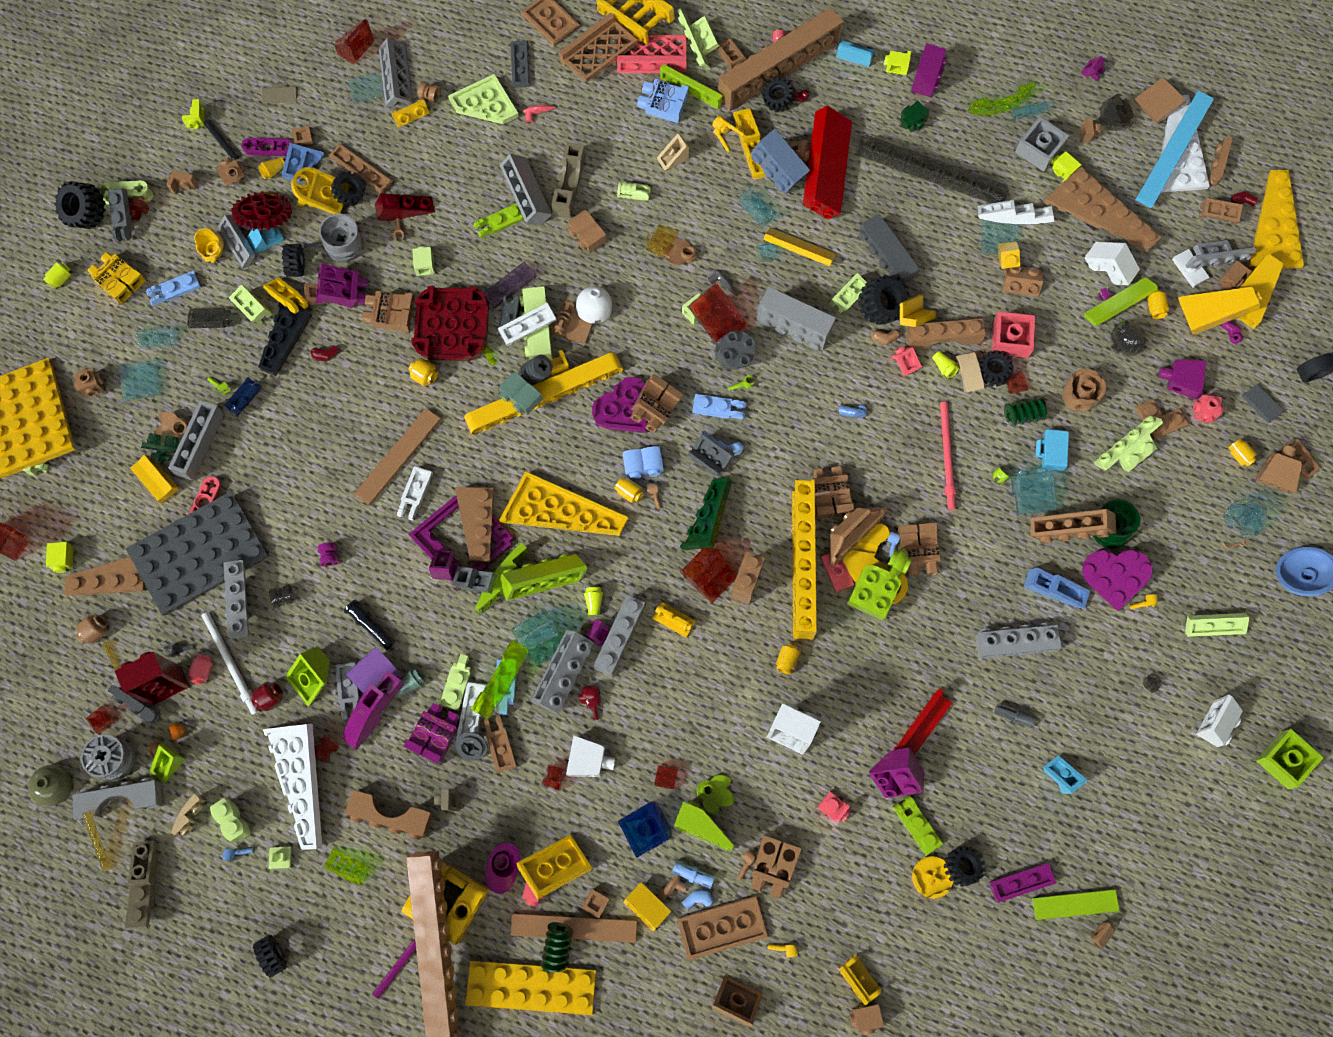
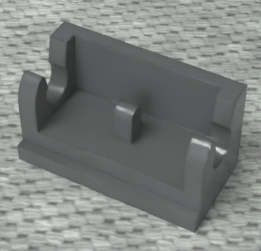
(510, 310)

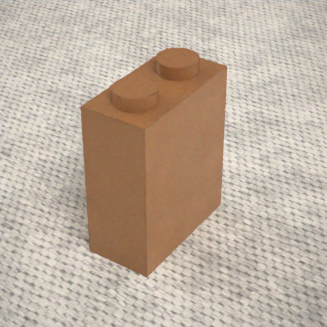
(747, 578)

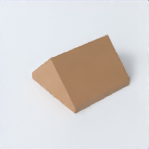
(737, 1000)

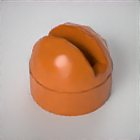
(177, 730)

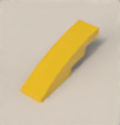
(746, 124)

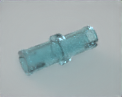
(1029, 110)

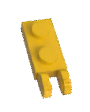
(285, 294)

